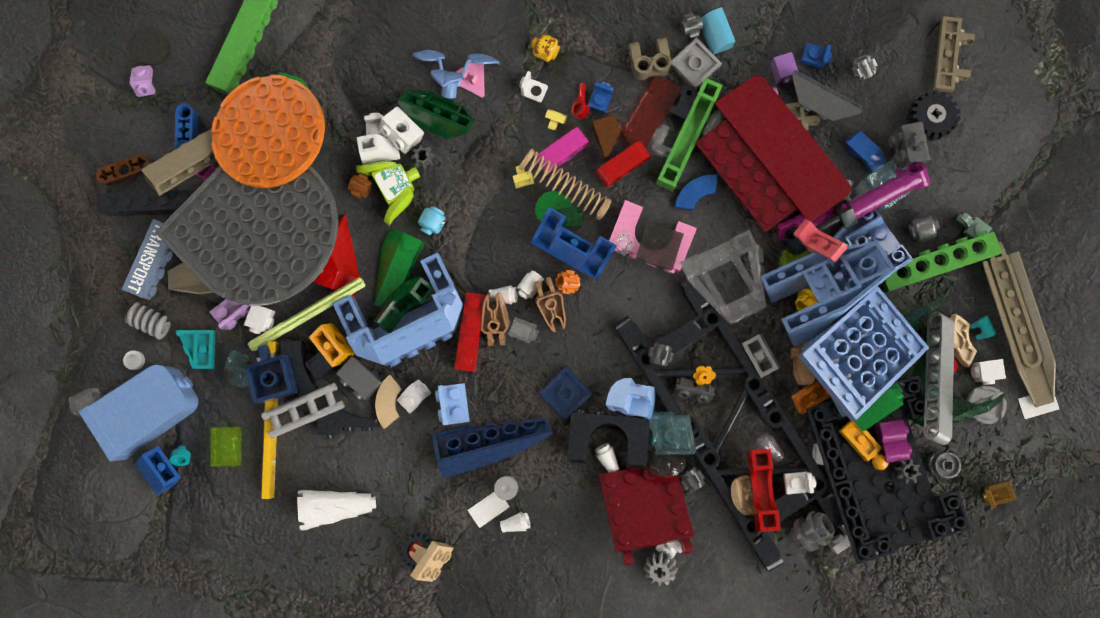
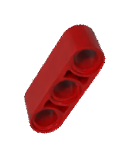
(623, 164)

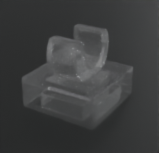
(625, 242)

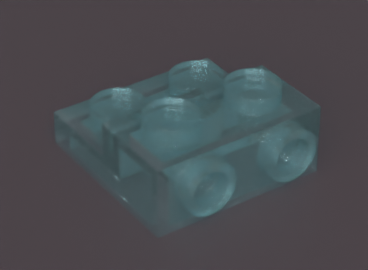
(672, 433)

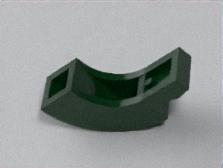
(401, 300)

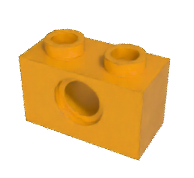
(332, 344)

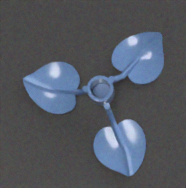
(451, 80)

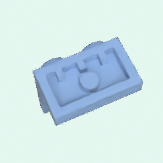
(453, 404)

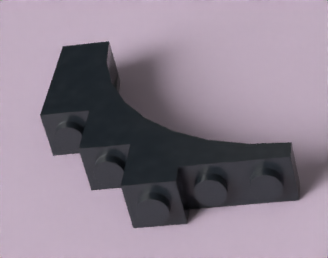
(330, 424)

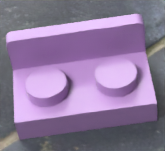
(228, 313)

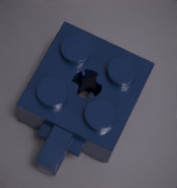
(263, 370)

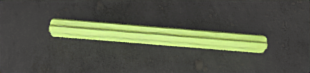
(306, 314)

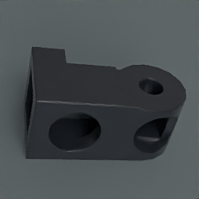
(686, 99)

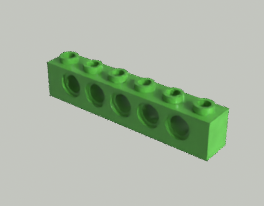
(987, 245)

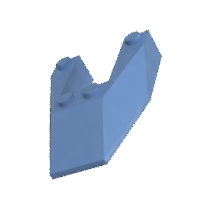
(834, 285)

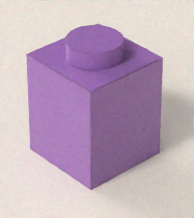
(783, 68)

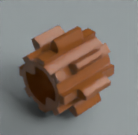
(360, 186)

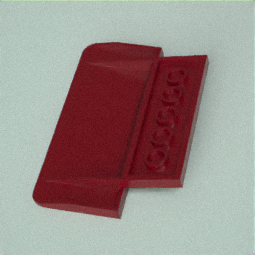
(770, 157)

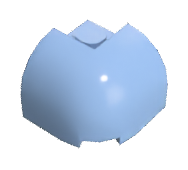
(631, 399)

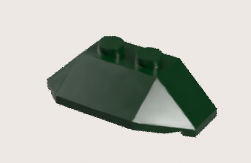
(436, 113)

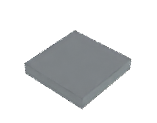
(695, 63)

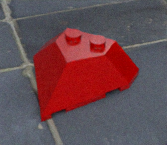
(342, 263)

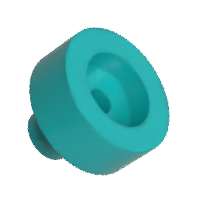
(180, 456)

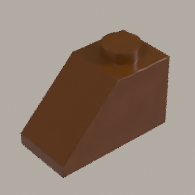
(606, 133)

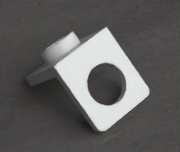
(527, 84)

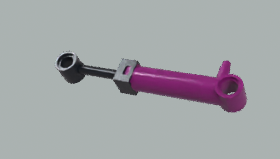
(846, 213)

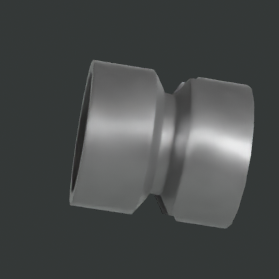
(943, 464)

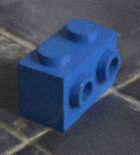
(157, 470)

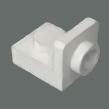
(372, 123)
(799, 482)
(839, 542)
(671, 548)

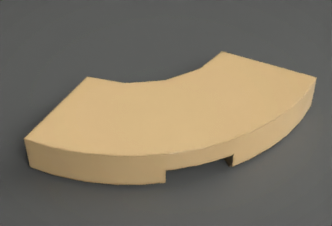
(962, 346)
(386, 401)

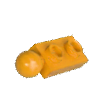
(864, 445)

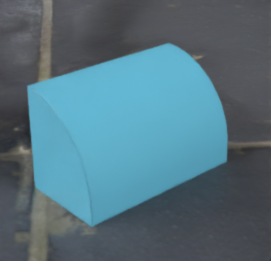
(717, 31)

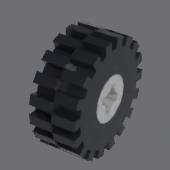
(934, 125)

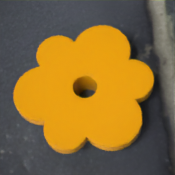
(702, 371)

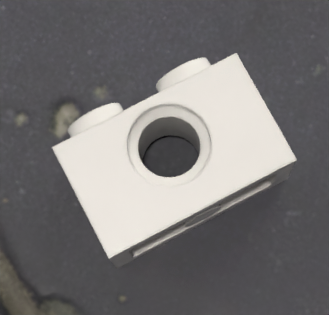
(410, 132)

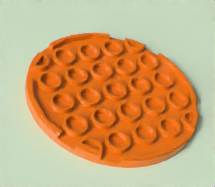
(268, 131)

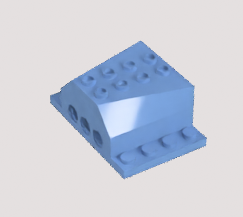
(862, 353)

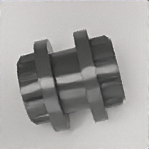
(812, 531)

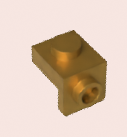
(999, 493)

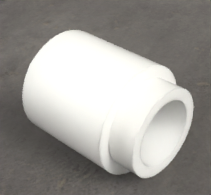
(527, 286)

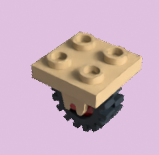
(425, 556)

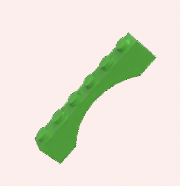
(689, 134)

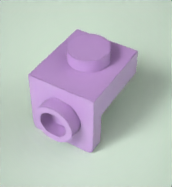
(142, 80)

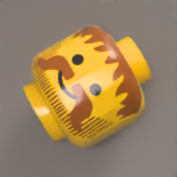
(545, 47)

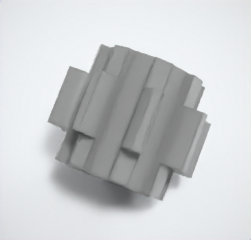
(864, 67)

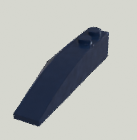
(477, 447)

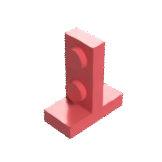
(819, 242)

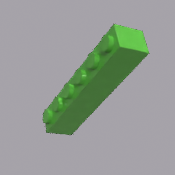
(240, 44)

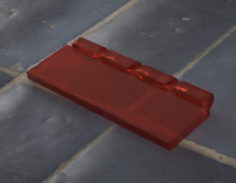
(655, 106)

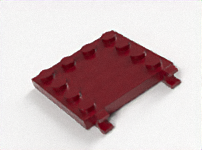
(645, 511)

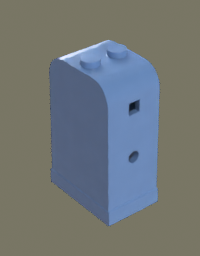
(140, 410)

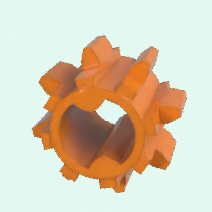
(567, 282)

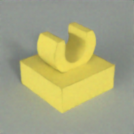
(555, 117)
(522, 178)

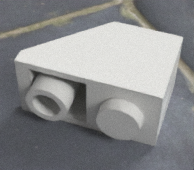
(376, 148)

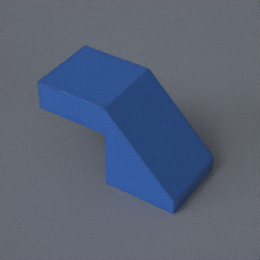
(866, 150)

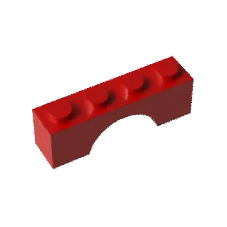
(470, 333)
(764, 506)

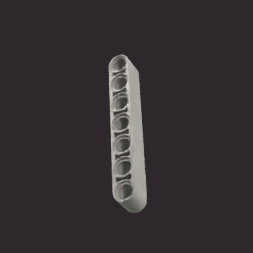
(939, 379)

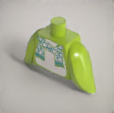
(393, 183)

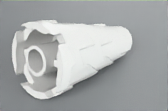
(329, 506)

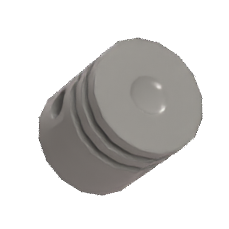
(506, 487)

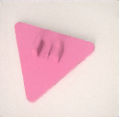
(473, 79)

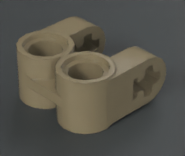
(650, 63)

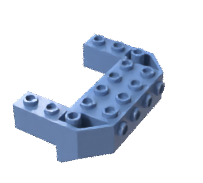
(415, 329)

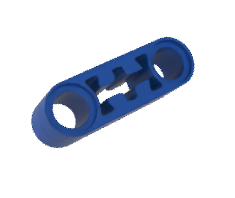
(183, 124)

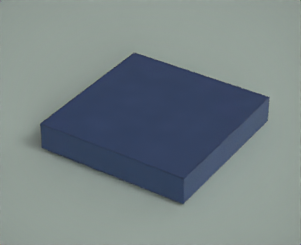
(565, 393)

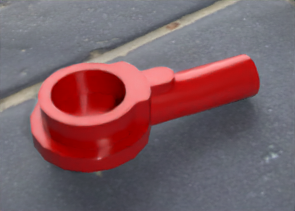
(580, 108)

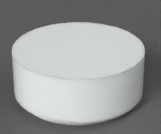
(134, 360)

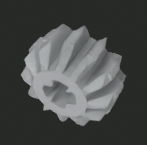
(660, 561)

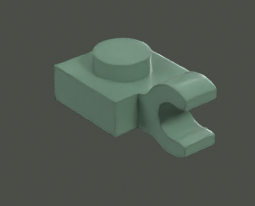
(972, 225)

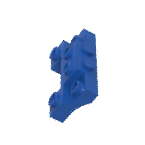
(570, 247)

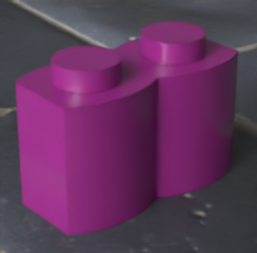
(893, 440)

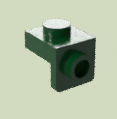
(573, 218)

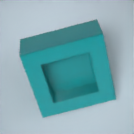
(986, 327)

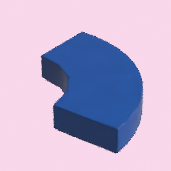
(695, 190)

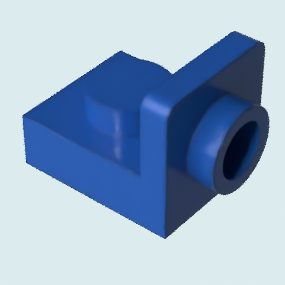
(816, 55)
(601, 97)

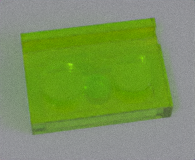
(225, 446)

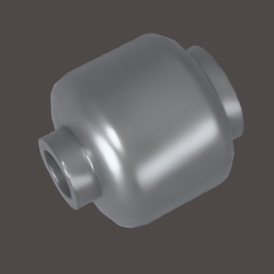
(923, 228)

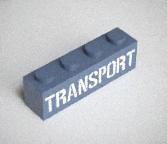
(148, 264)

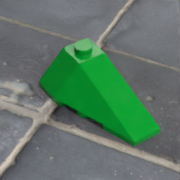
(396, 263)

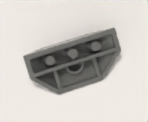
(822, 99)

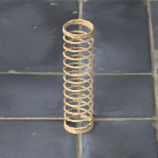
(603, 208)

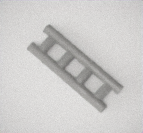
(291, 407)

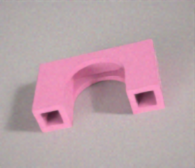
(628, 219)

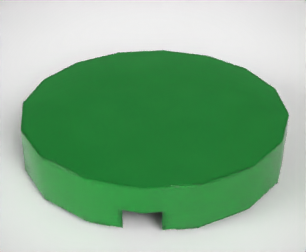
(552, 200)

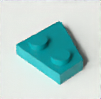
(199, 347)

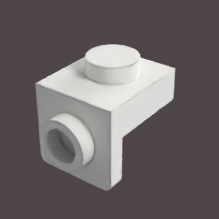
(413, 396)

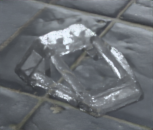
(718, 256)

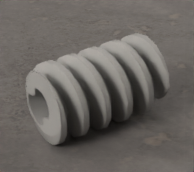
(146, 321)

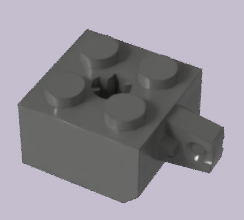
(909, 145)

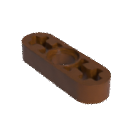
(115, 168)

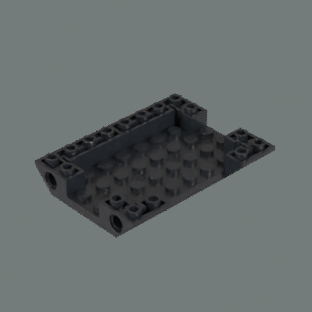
(865, 507)

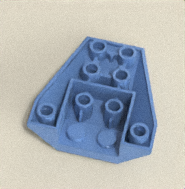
(870, 229)

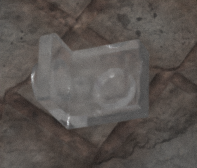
(659, 137)

